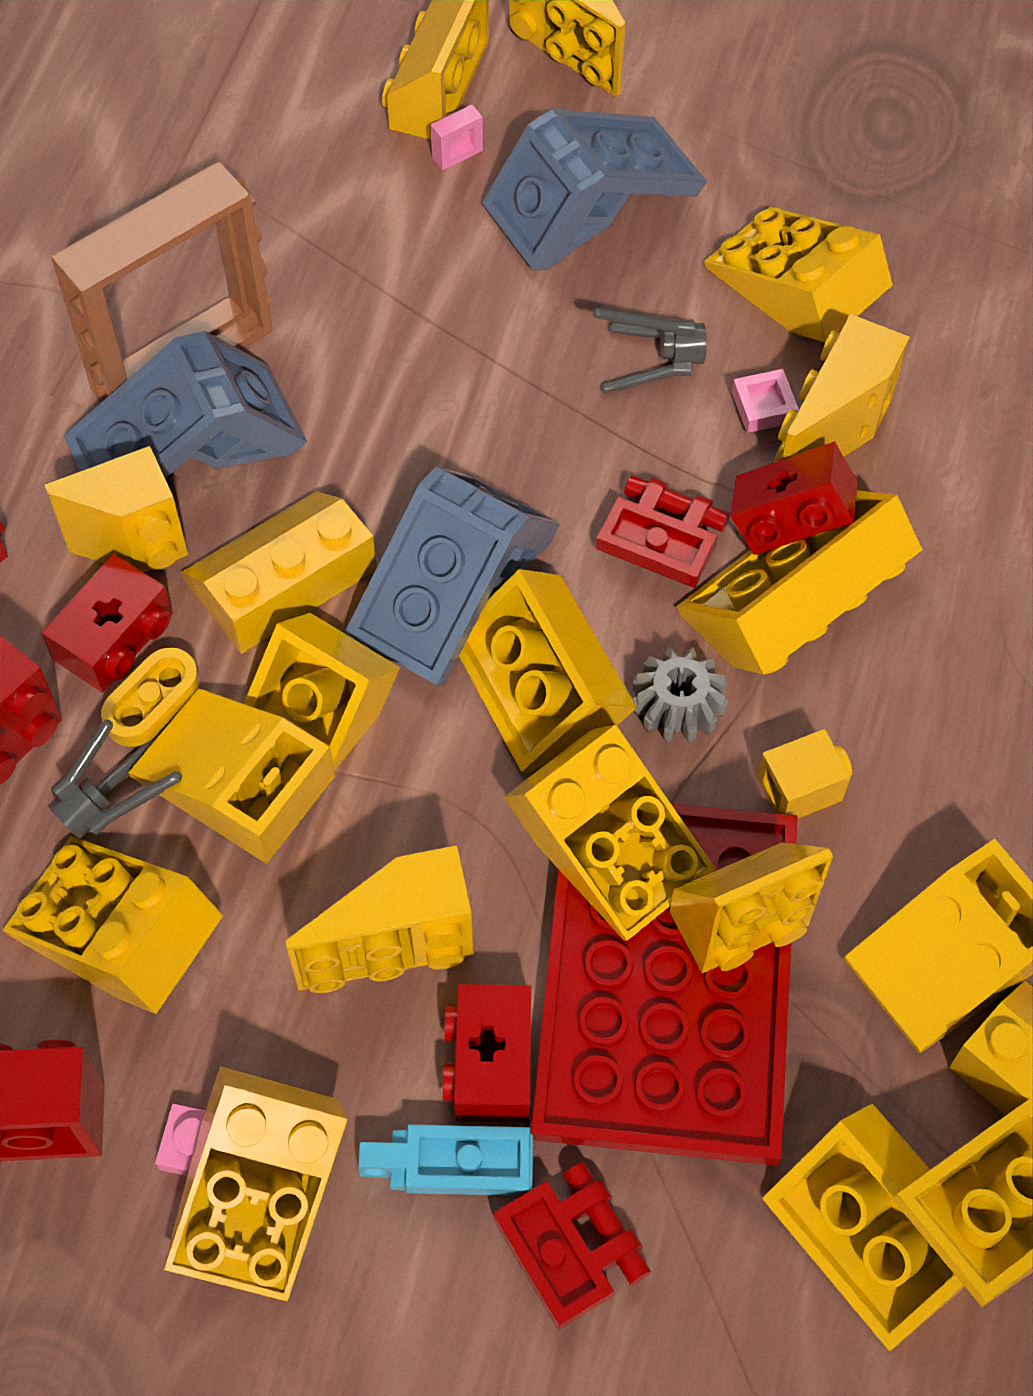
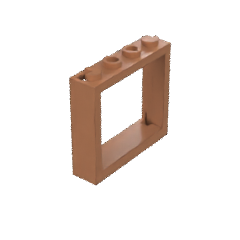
(142, 236)

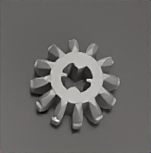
(680, 676)

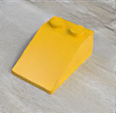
(981, 1207)

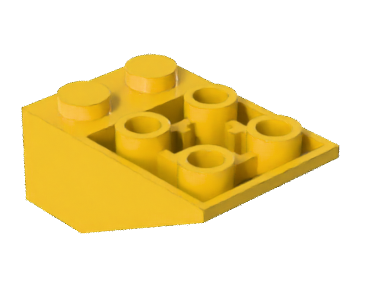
(576, 33)
(803, 270)
(849, 392)
(239, 770)
(609, 829)
(750, 904)
(115, 922)
(392, 922)
(951, 947)
(255, 1183)

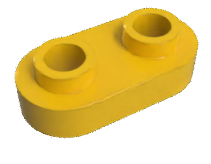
(147, 698)

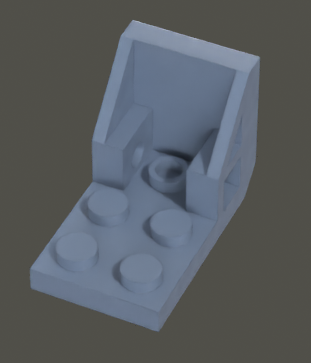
(575, 176)
(194, 403)
(441, 569)

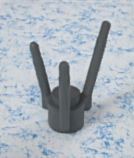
(679, 341)
(82, 805)

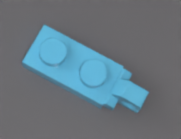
(453, 1160)

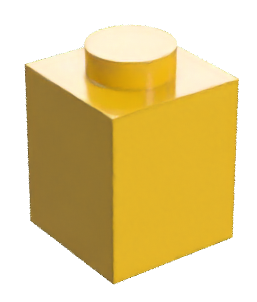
(805, 775)

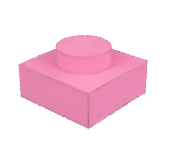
(457, 137)
(763, 399)
(179, 1139)

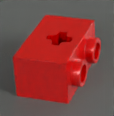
(794, 498)
(108, 623)
(497, 1088)

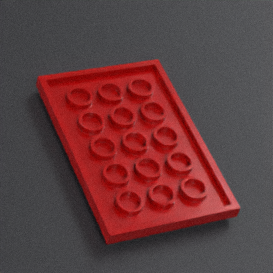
(649, 1046)

